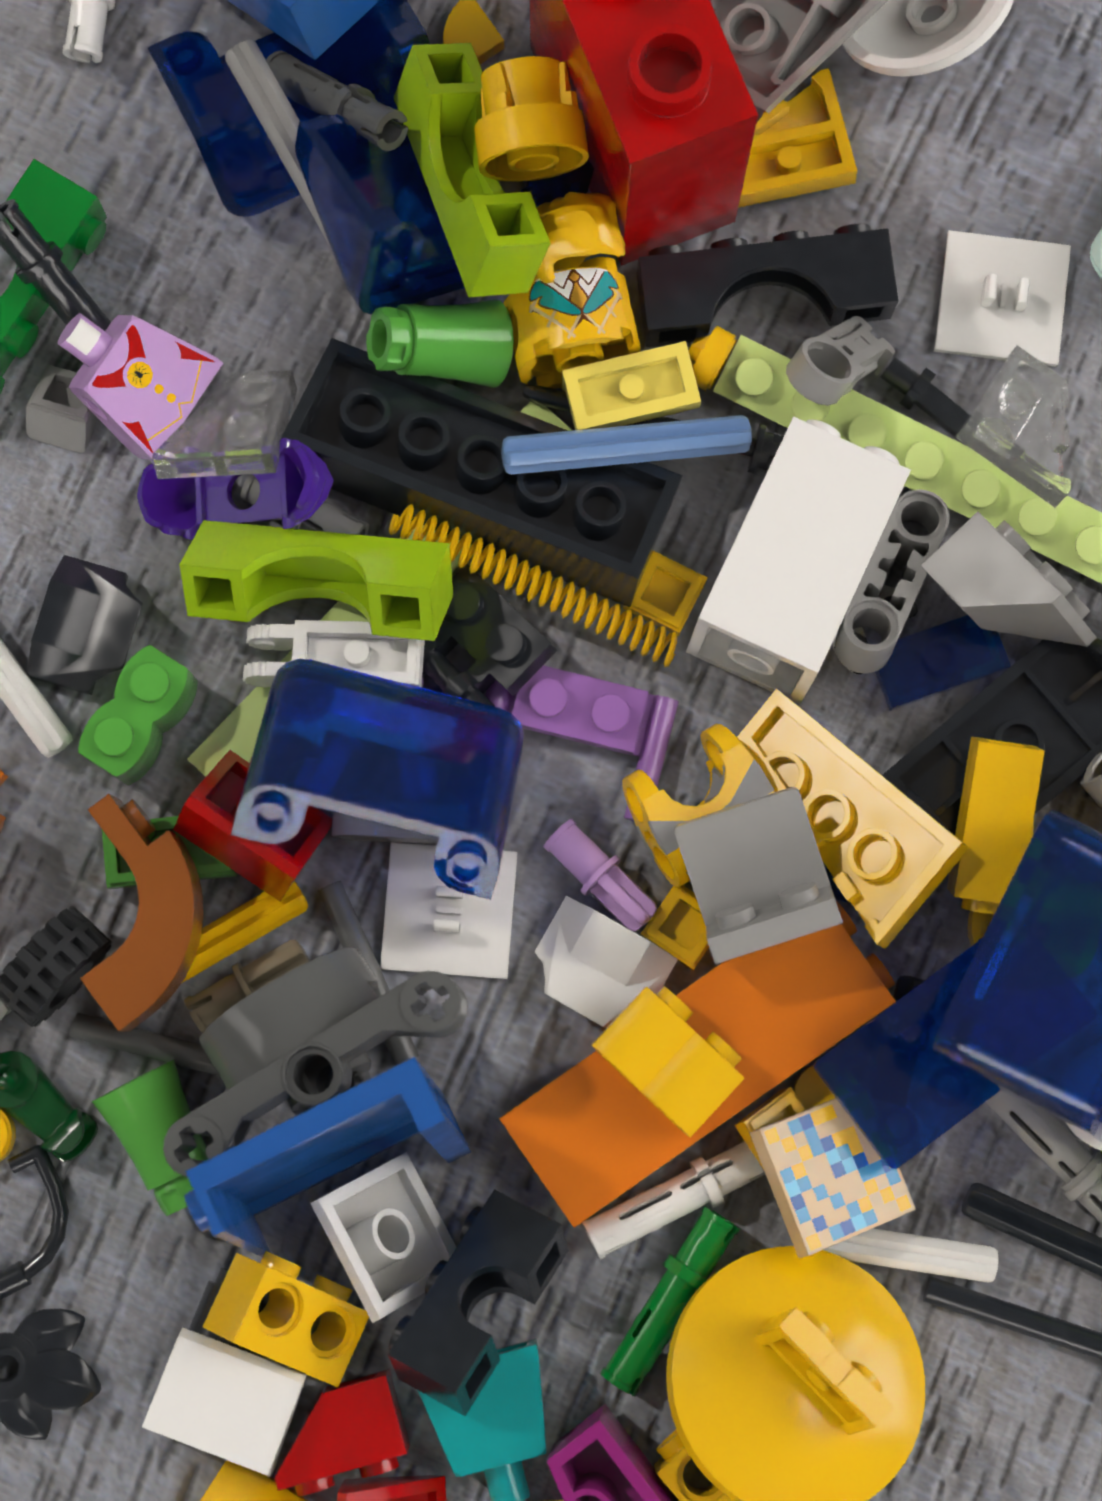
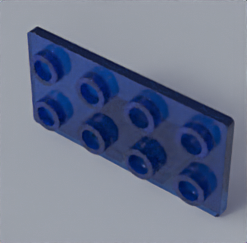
(894, 1080)

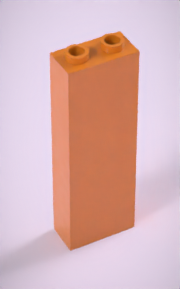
(775, 1007)

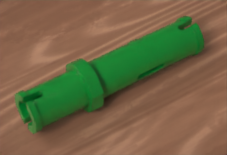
(661, 1312)

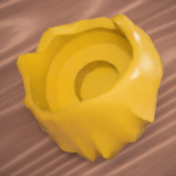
(577, 229)

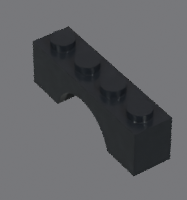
(837, 272)

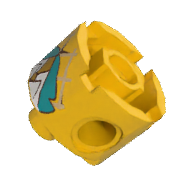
(572, 321)

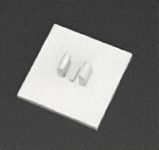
(1001, 297)
(442, 928)

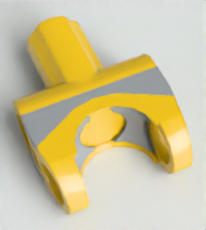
(733, 780)

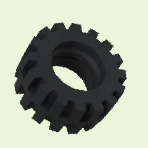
(52, 966)

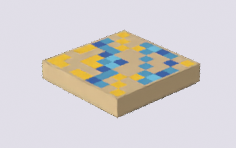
(828, 1178)

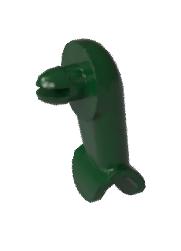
(42, 1109)

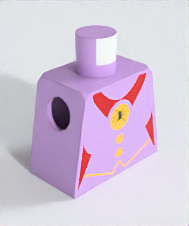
(137, 378)

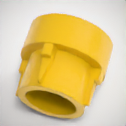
(529, 121)

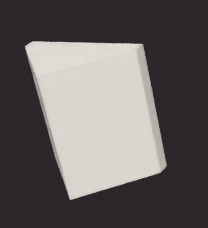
(385, 1235)
(225, 1401)

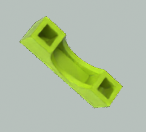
(490, 232)
(247, 568)

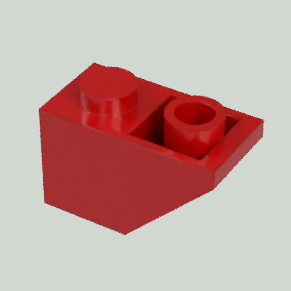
(346, 1431)

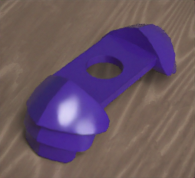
(288, 495)

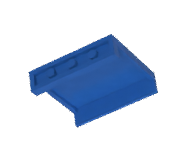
(318, 1147)

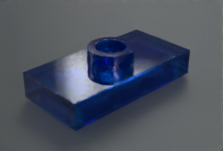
(940, 661)

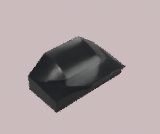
(83, 625)

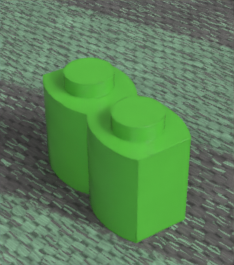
(147, 701)

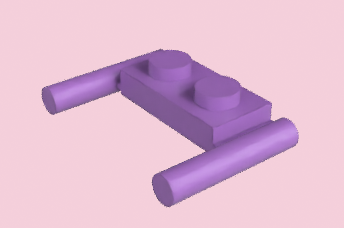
(594, 715)

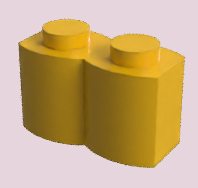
(669, 1060)

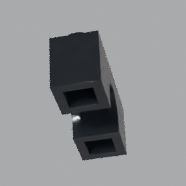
(499, 1251)

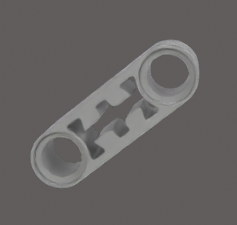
(906, 549)

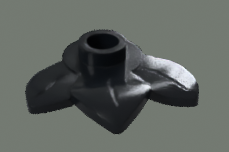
(46, 1372)

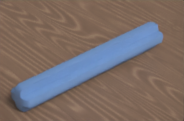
(626, 444)

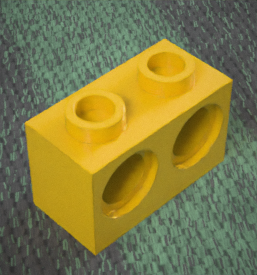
(286, 1322)

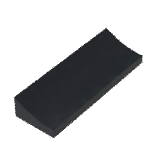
(440, 449)

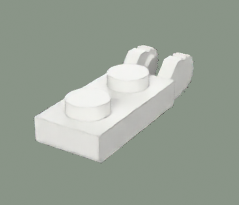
(339, 644)

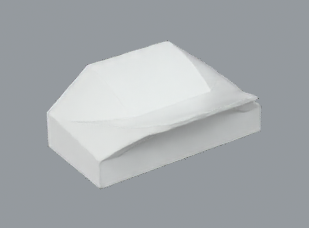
(598, 962)

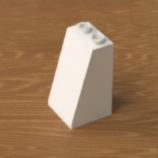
(798, 559)

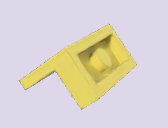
(632, 388)

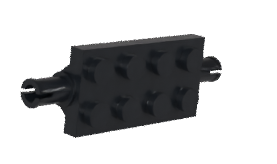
(1040, 701)

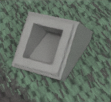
(57, 414)

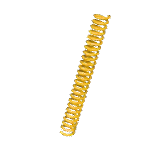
(536, 584)

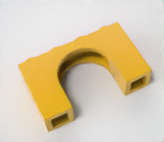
(994, 820)

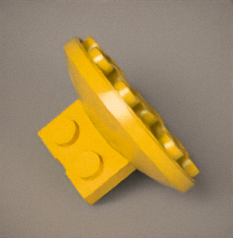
(795, 1379)

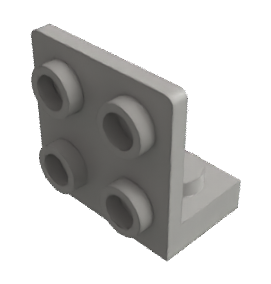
(757, 874)

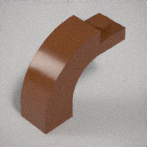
(168, 920)

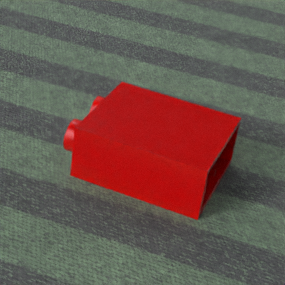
(659, 111)

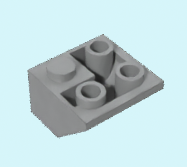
(1006, 585)

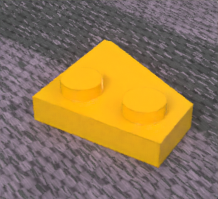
(800, 147)

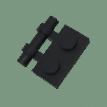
(492, 633)

